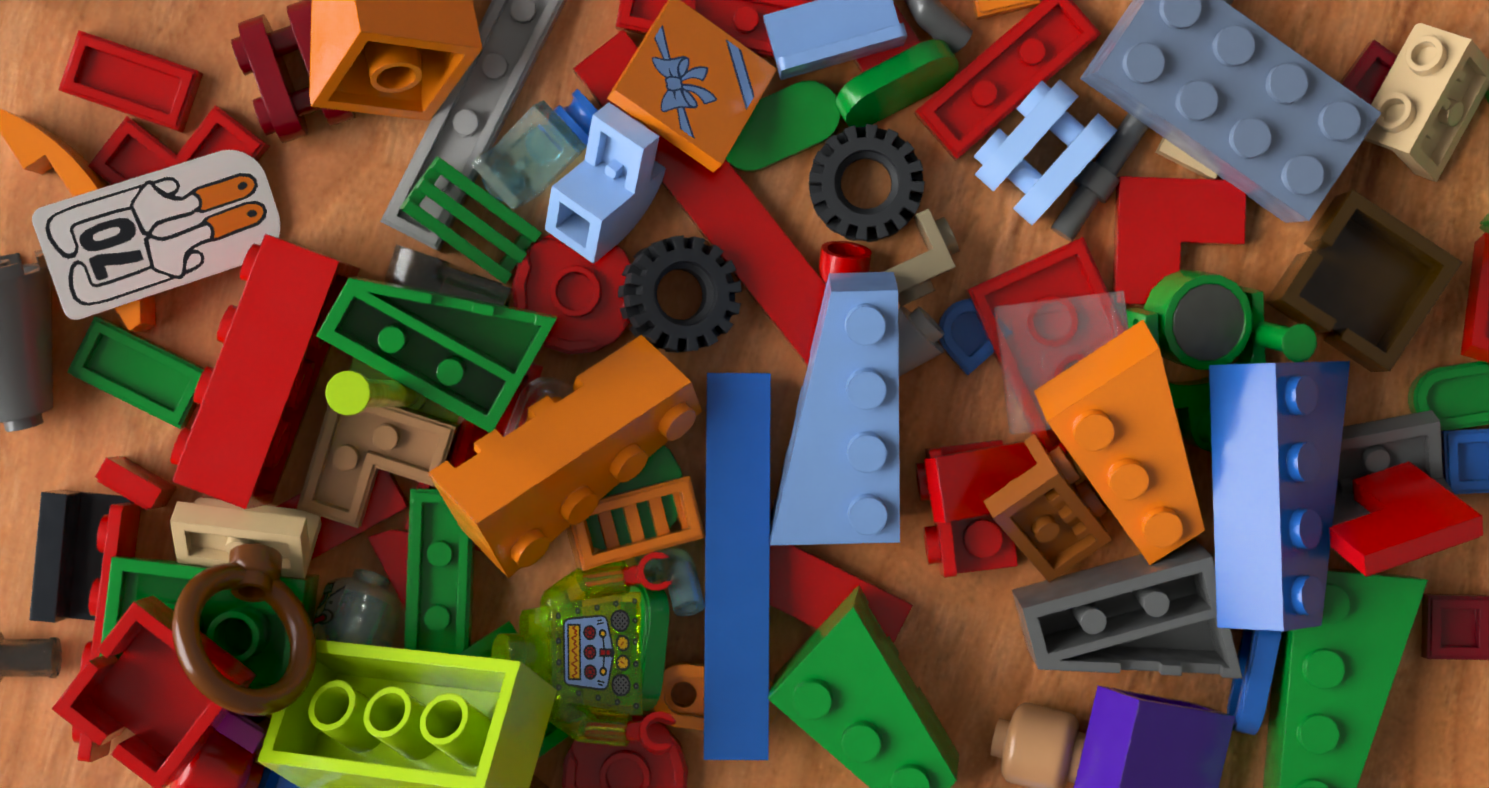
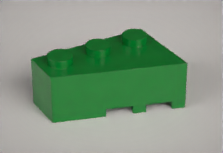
(439, 344)
(863, 704)

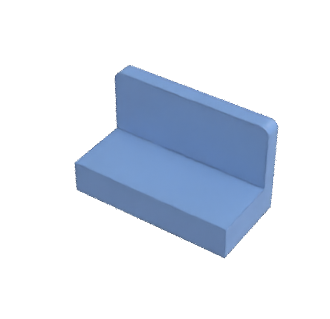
(831, 33)

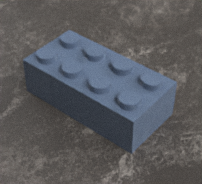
(1233, 100)

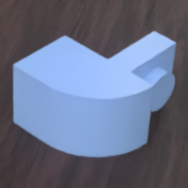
(608, 190)

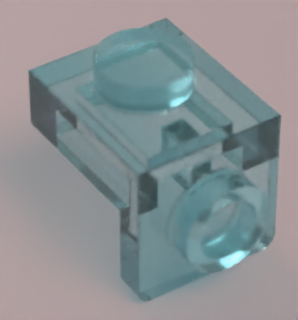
(528, 157)

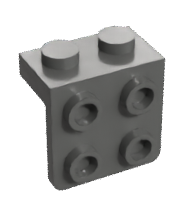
(1382, 445)

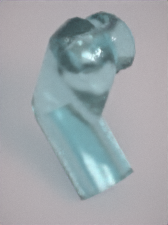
(685, 588)

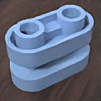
(1043, 111)

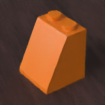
(390, 54)

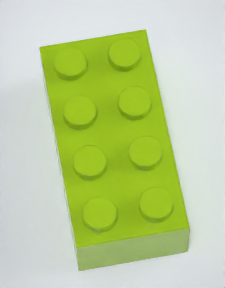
(410, 721)

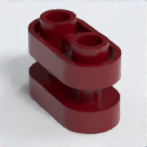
(261, 52)

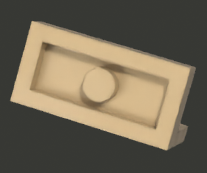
(211, 528)

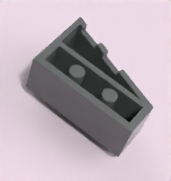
(1130, 618)

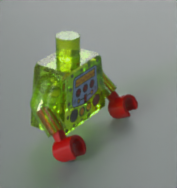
(589, 651)

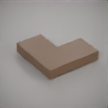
(358, 445)

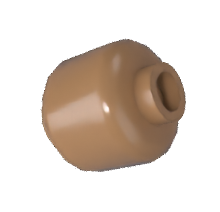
(1038, 747)

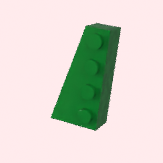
(1337, 679)

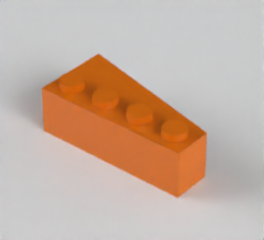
(567, 454)

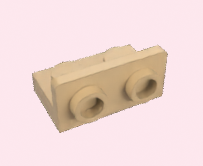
(1429, 98)

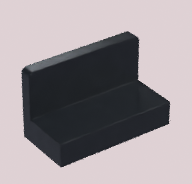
(67, 553)

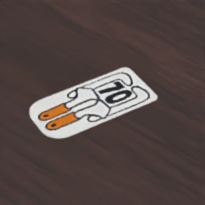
(155, 231)

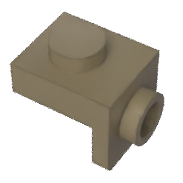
(915, 274)

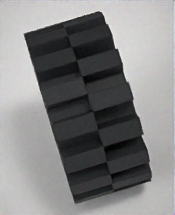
(876, 145)
(717, 294)

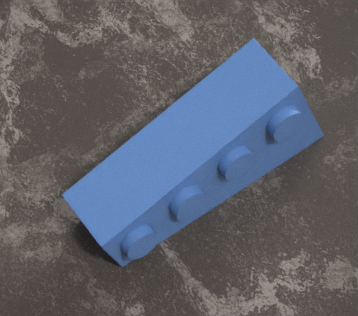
(845, 437)

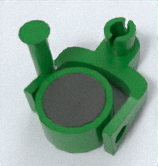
(1208, 322)

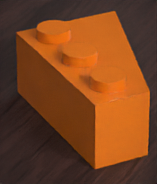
(1127, 440)

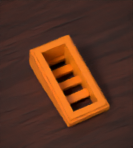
(687, 512)

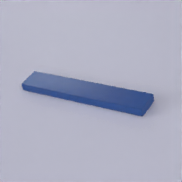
(737, 566)

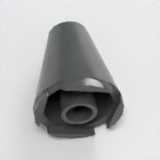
(25, 342)

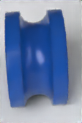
(578, 115)

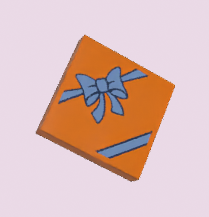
(692, 84)

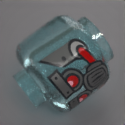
(358, 610)

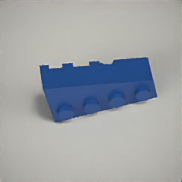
(1274, 489)

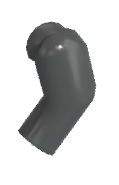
(940, 23)

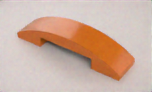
(41, 151)

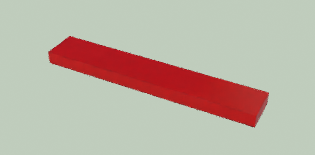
(726, 216)

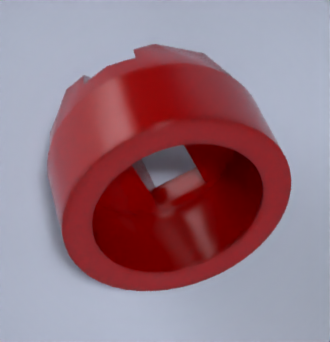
(843, 258)

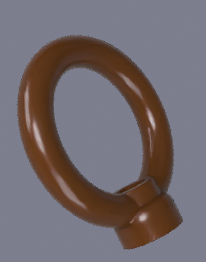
(253, 577)

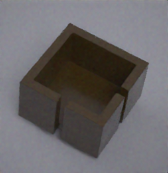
(1364, 281)

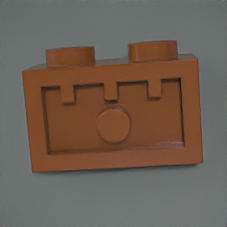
(1049, 514)

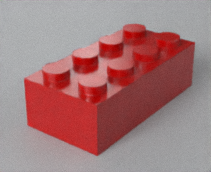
(262, 375)

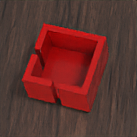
(147, 695)

